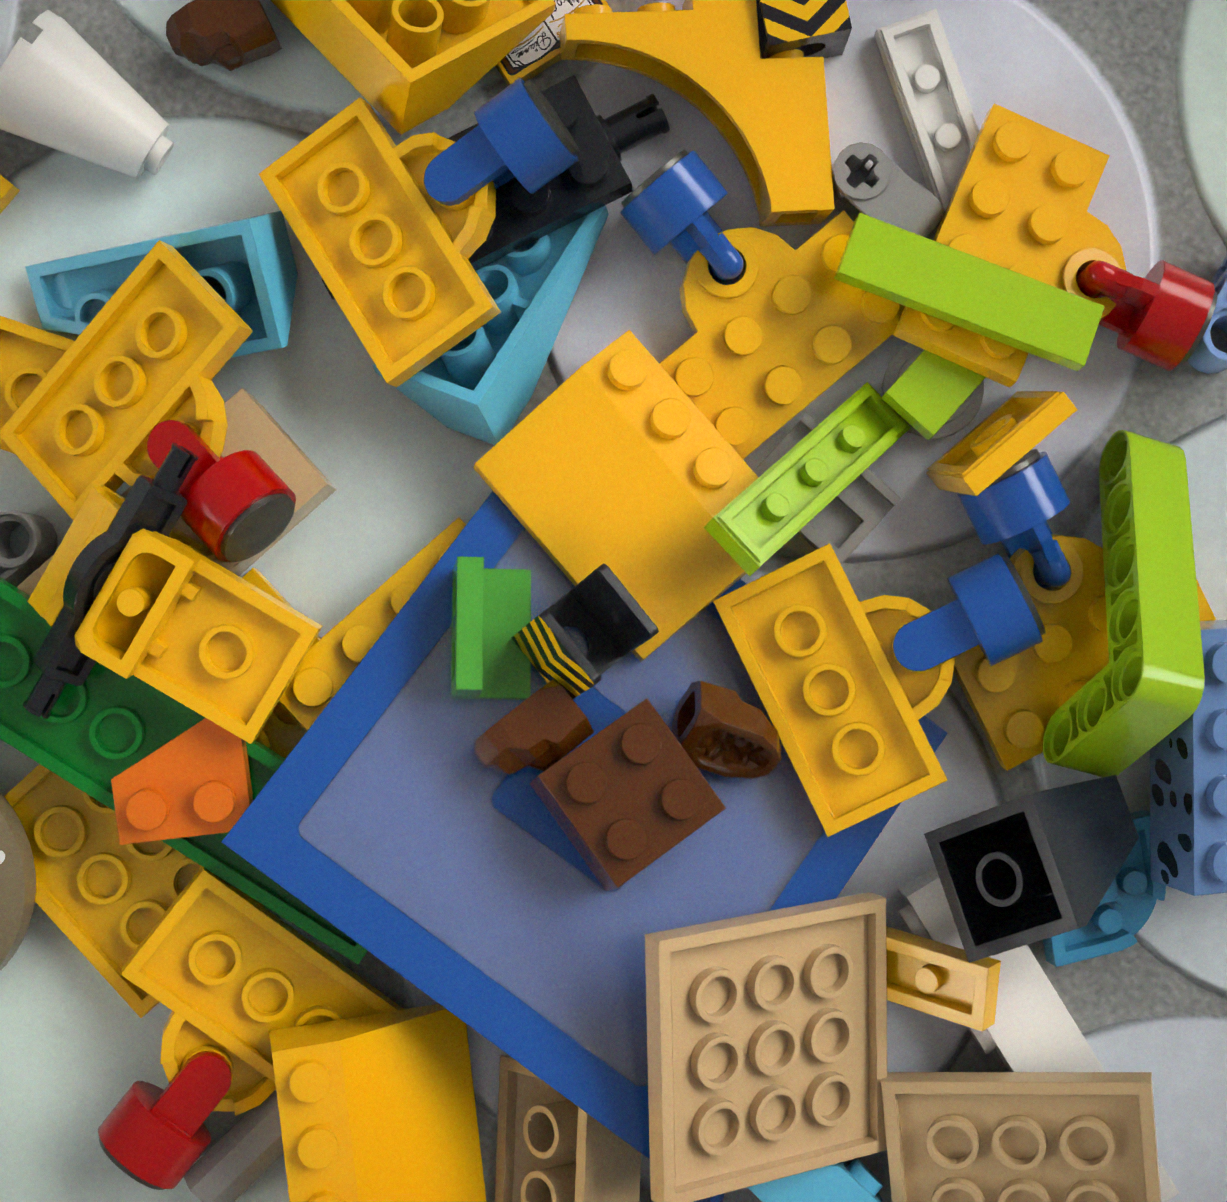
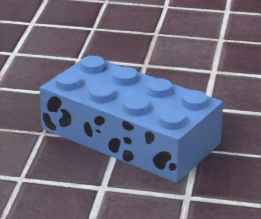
(1191, 785)

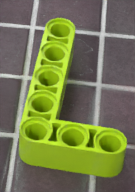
(1150, 612)

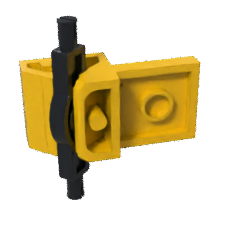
(161, 609)

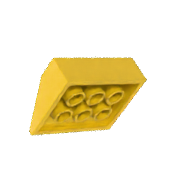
(414, 53)
(628, 479)
(379, 1109)

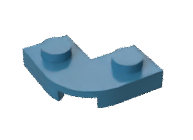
(1120, 912)

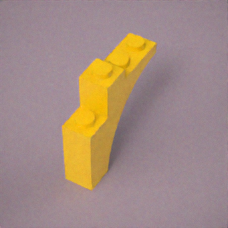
(710, 56)

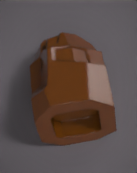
(222, 33)
(534, 732)
(725, 733)

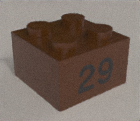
(627, 795)

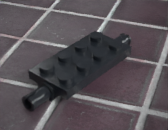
(580, 189)

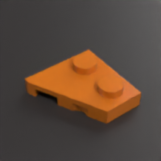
(184, 787)

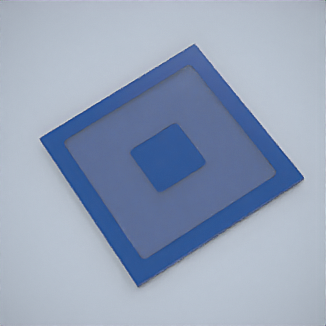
(472, 879)

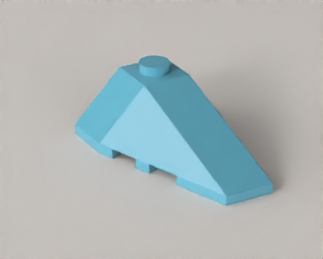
(240, 259)
(494, 371)

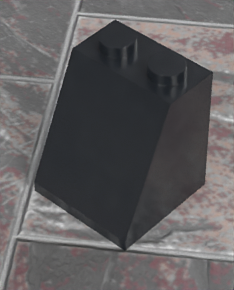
(1032, 864)

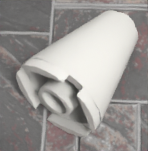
(78, 104)

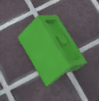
(486, 614)

